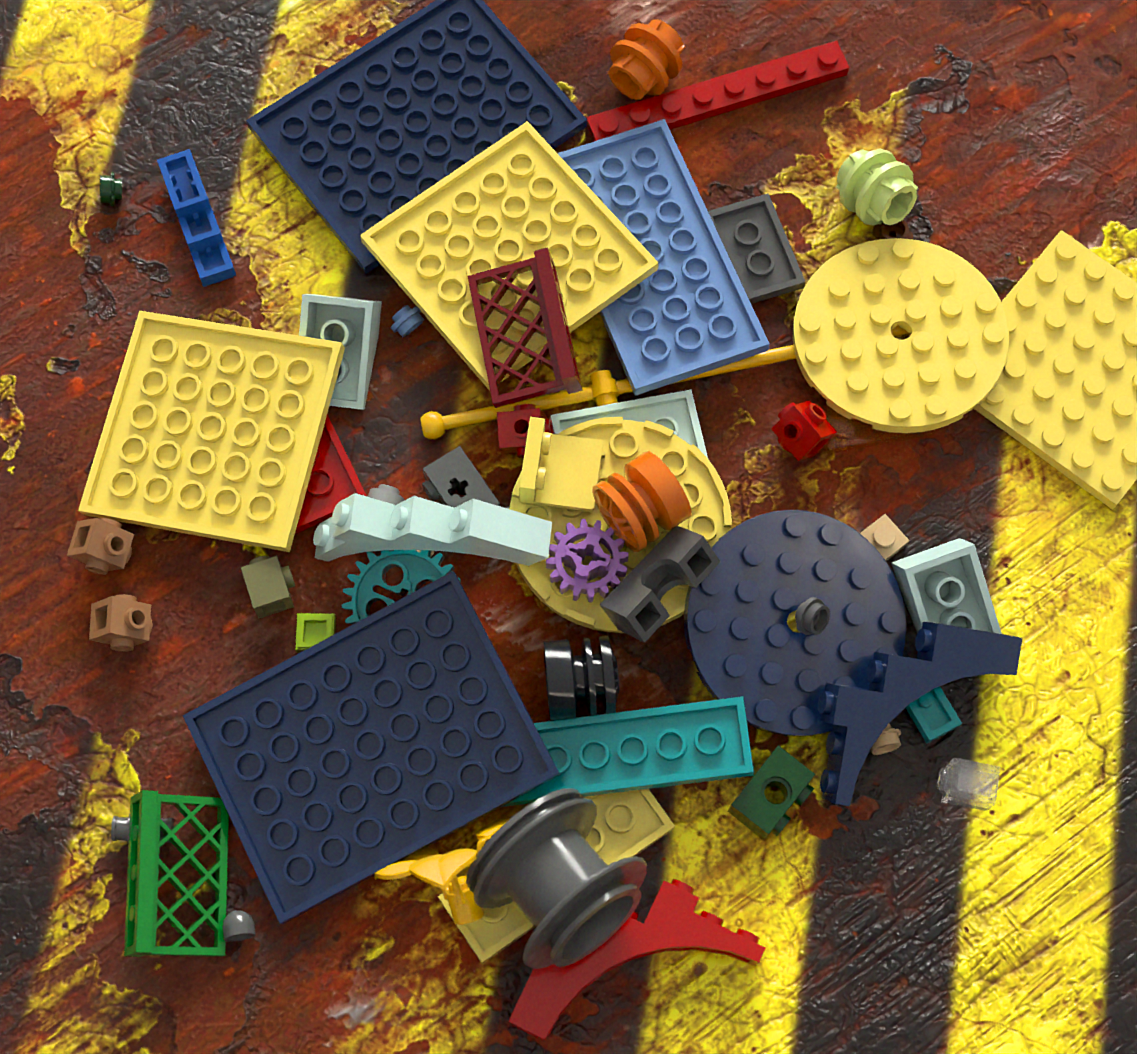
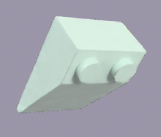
(357, 327)
(946, 587)

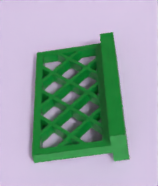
(145, 865)

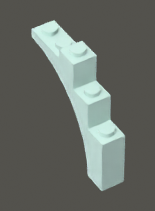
(421, 524)

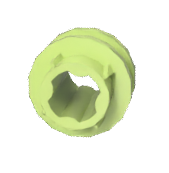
(876, 187)

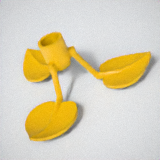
(442, 872)

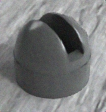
(238, 926)

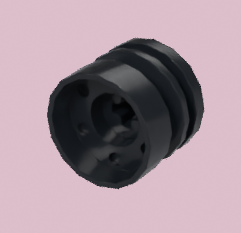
(580, 677)

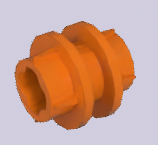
(646, 59)

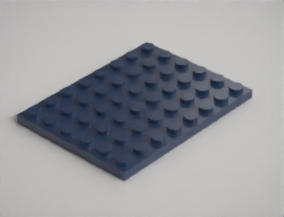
(408, 115)
(369, 747)

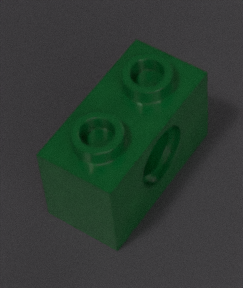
(778, 771)

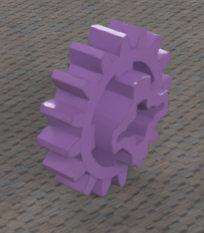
(574, 554)

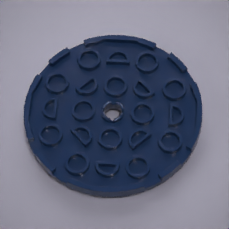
(742, 608)

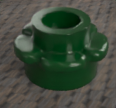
(110, 189)

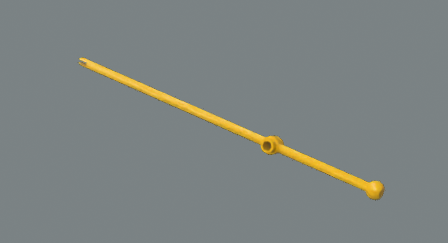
(603, 391)

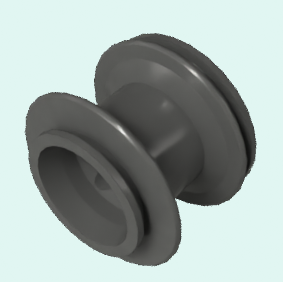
(556, 879)

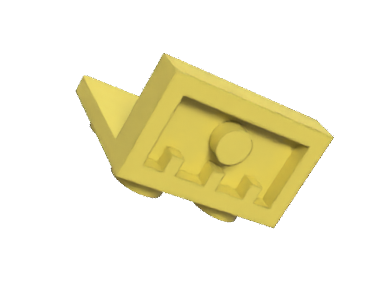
(559, 469)

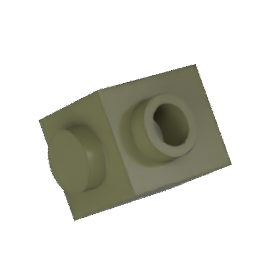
(268, 585)

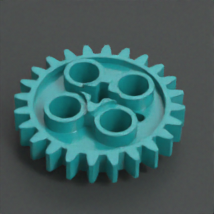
(417, 570)

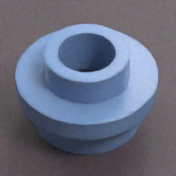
(406, 320)

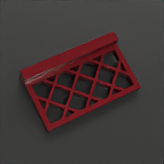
(555, 329)

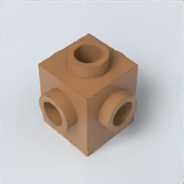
(101, 545)
(120, 622)

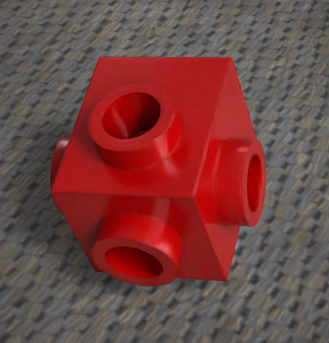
(513, 426)
(803, 429)

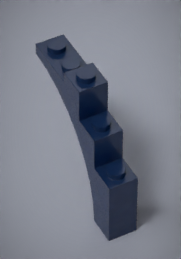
(895, 682)

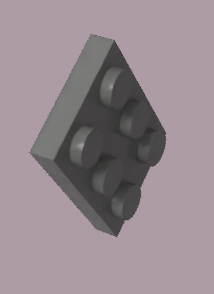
(758, 248)

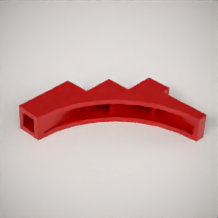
(668, 928)

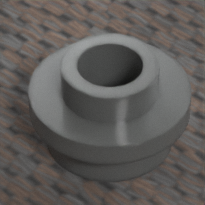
(812, 616)

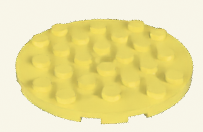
(892, 383)
(621, 444)

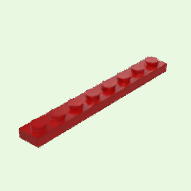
(725, 92)

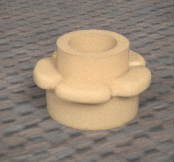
(887, 741)

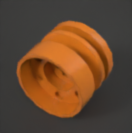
(642, 501)

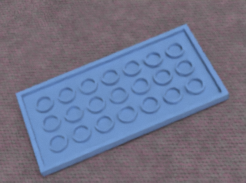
(694, 306)

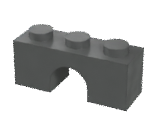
(676, 560)

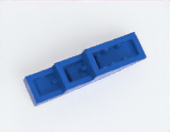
(196, 218)

